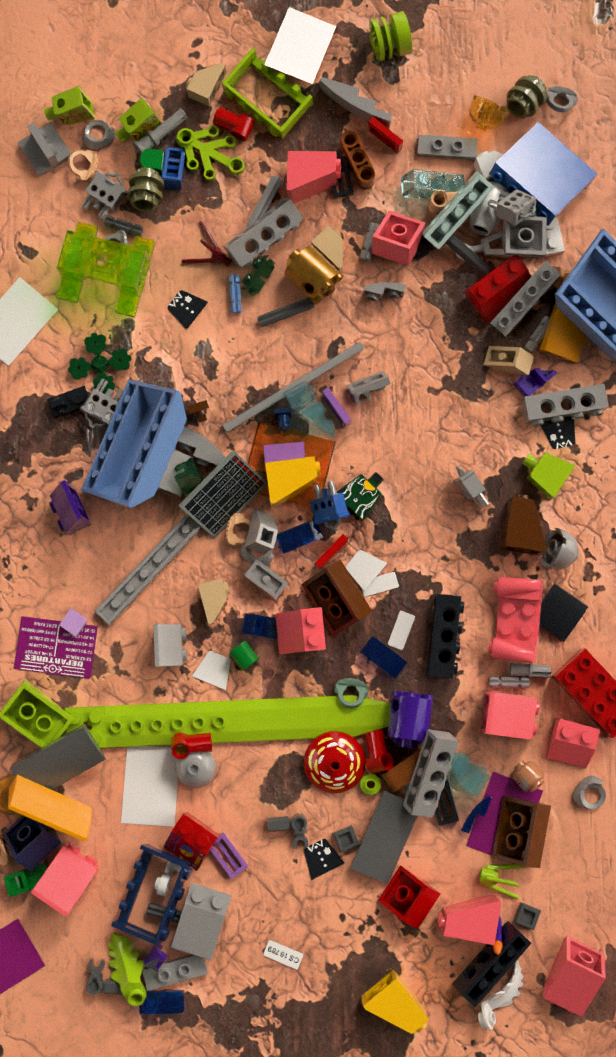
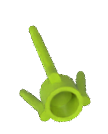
(489, 877)

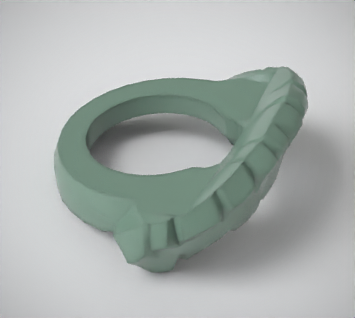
(341, 686)

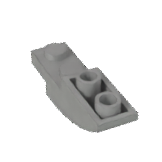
(205, 451)

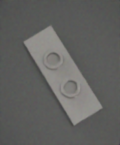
(447, 147)
(175, 971)

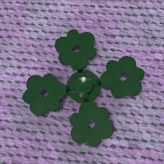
(99, 363)

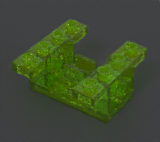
(124, 266)

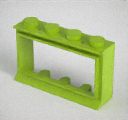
(278, 79)

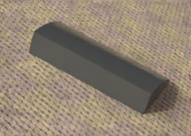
(60, 759)
(384, 838)

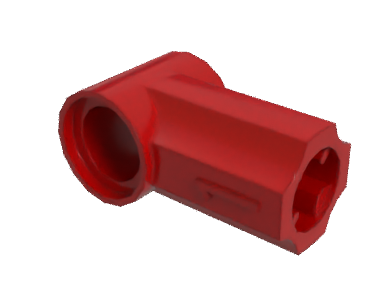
(239, 126)
(191, 743)
(378, 759)

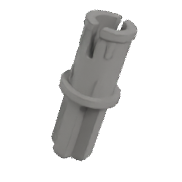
(530, 670)

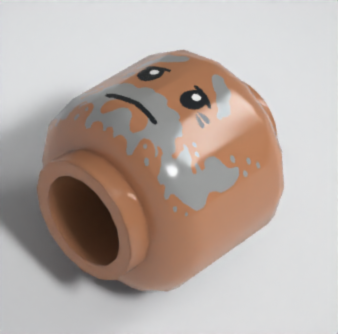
(528, 776)

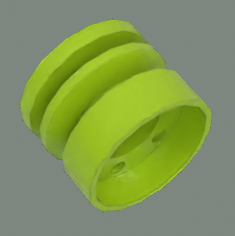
(391, 36)

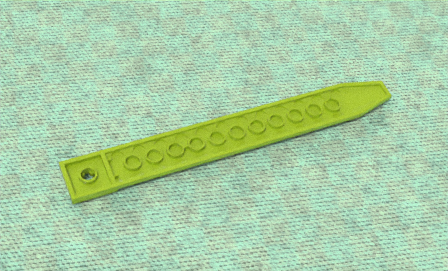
(229, 720)

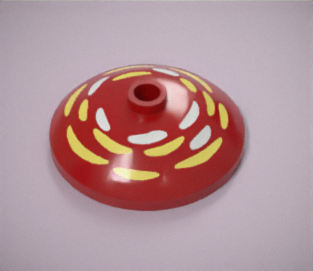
(331, 748)

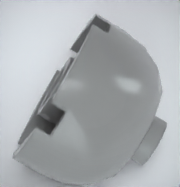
(561, 550)
(196, 769)

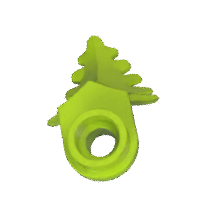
(127, 969)

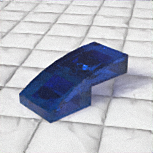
(299, 536)
(260, 626)
(383, 657)
(480, 809)
(163, 1002)

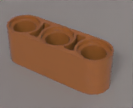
(354, 151)
(401, 772)

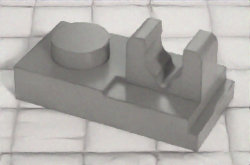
(375, 382)
(265, 578)

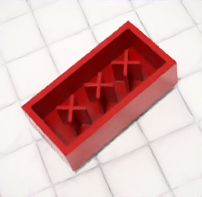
(591, 689)

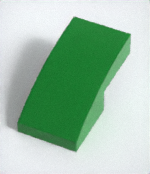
(24, 879)

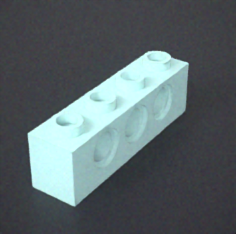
(457, 210)

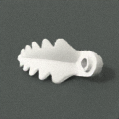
(501, 998)

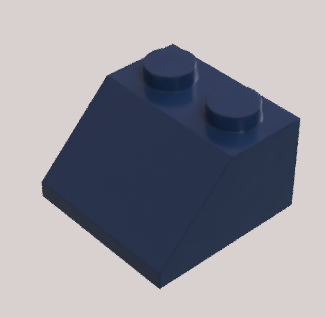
(30, 841)

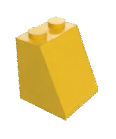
(290, 478)
(395, 1003)

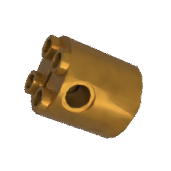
(312, 273)

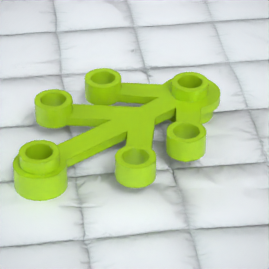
(208, 150)

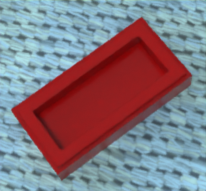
(385, 135)
(328, 555)

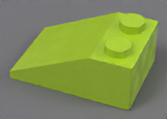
(35, 714)

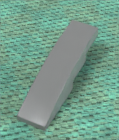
(349, 98)

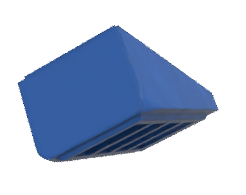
(173, 180)

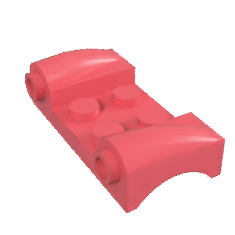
(517, 619)

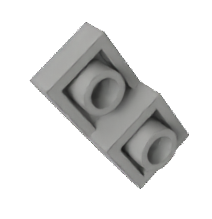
(375, 291)

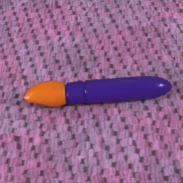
(498, 941)

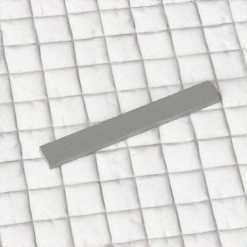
(308, 377)
(148, 569)

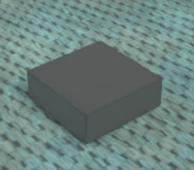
(346, 838)
(527, 916)

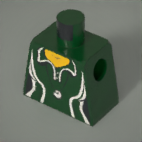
(362, 494)

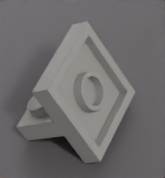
(44, 148)

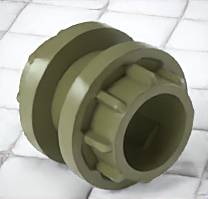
(526, 96)
(145, 189)

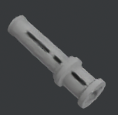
(154, 136)

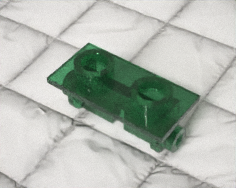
(261, 268)

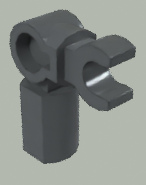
(297, 823)
(95, 981)

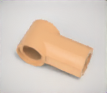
(444, 196)

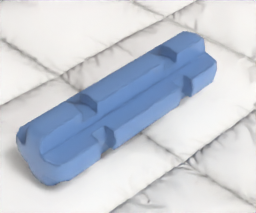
(235, 294)

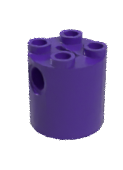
(409, 718)

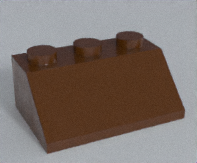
(338, 597)
(521, 831)

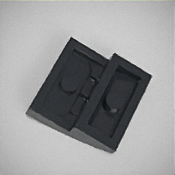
(560, 612)

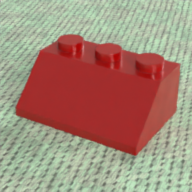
(498, 287)

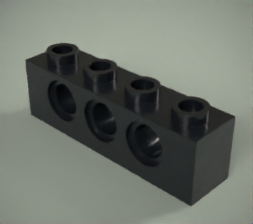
(435, 666)
(489, 967)

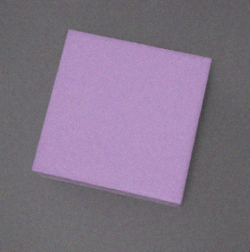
(73, 622)

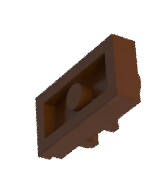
(199, 410)

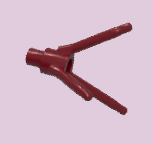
(217, 256)

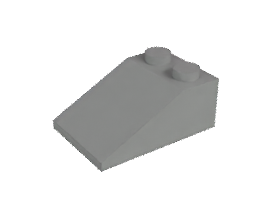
(201, 921)

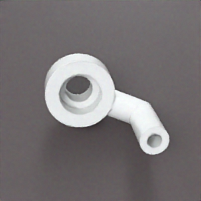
(162, 883)

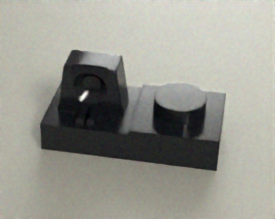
(68, 402)

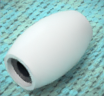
(483, 218)

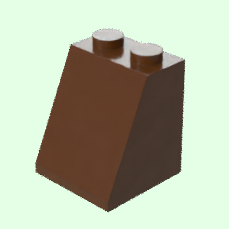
(522, 527)

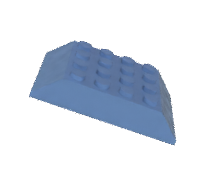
(590, 293)
(137, 444)

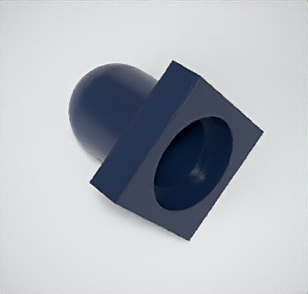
(282, 417)

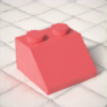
(397, 238)
(572, 743)

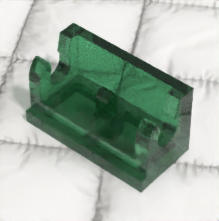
(189, 478)

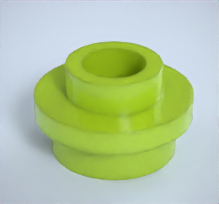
(370, 791)

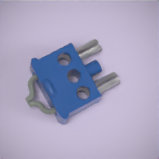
(328, 506)

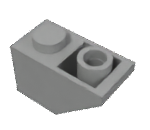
(261, 532)

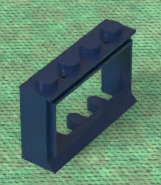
(134, 887)

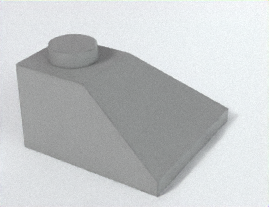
(525, 238)

